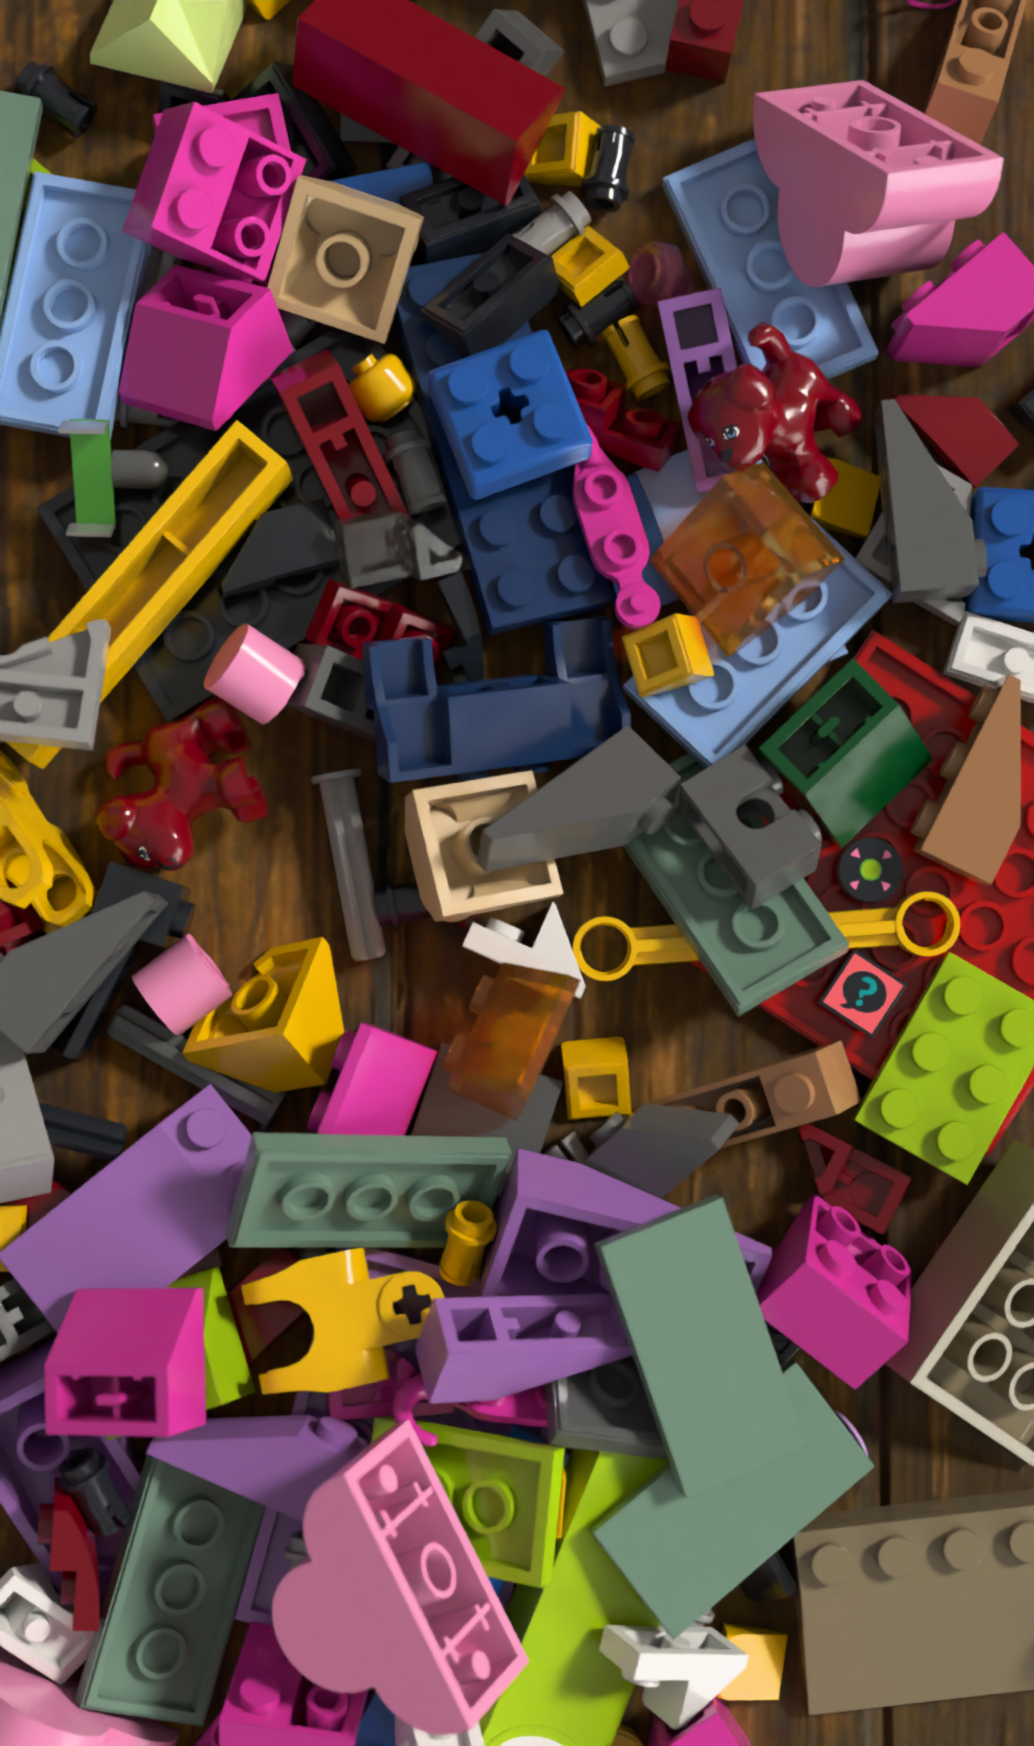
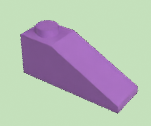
(698, 350)
(514, 1343)
(264, 1457)

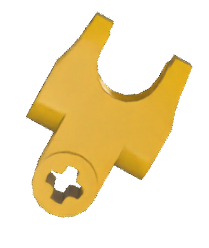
(36, 854)
(349, 1317)

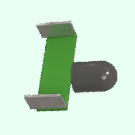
(98, 473)

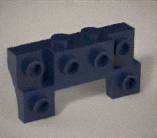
(496, 721)

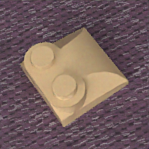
(343, 257)
(444, 844)

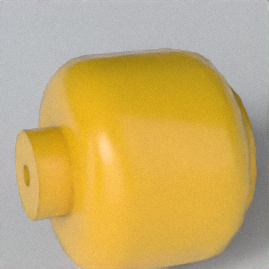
(382, 387)

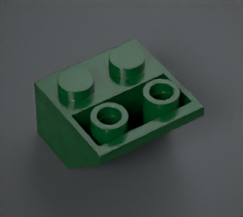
(846, 753)

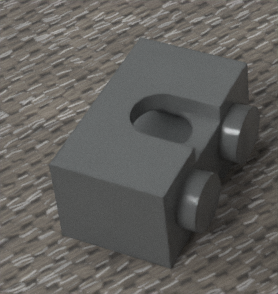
(754, 860)

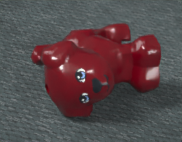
(775, 416)
(156, 824)

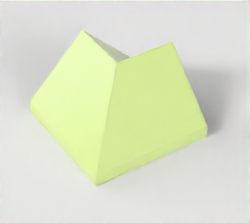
(169, 39)

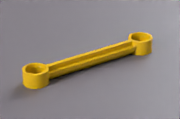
(860, 927)

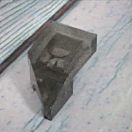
(391, 547)

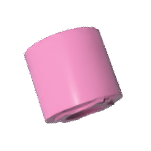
(254, 674)
(182, 985)

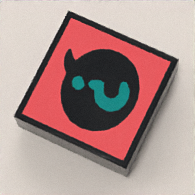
(861, 993)

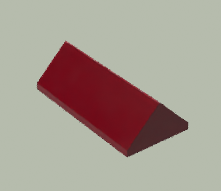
(426, 88)

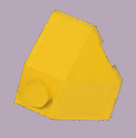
(277, 1025)

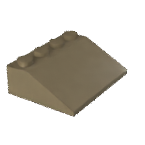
(976, 1311)
(916, 1601)

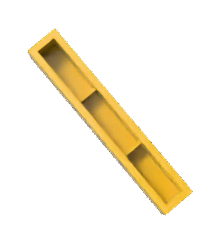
(175, 555)

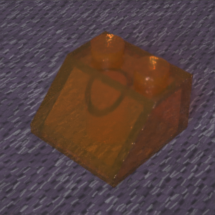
(745, 557)
(510, 1037)

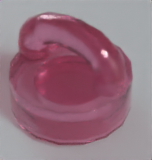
(659, 273)

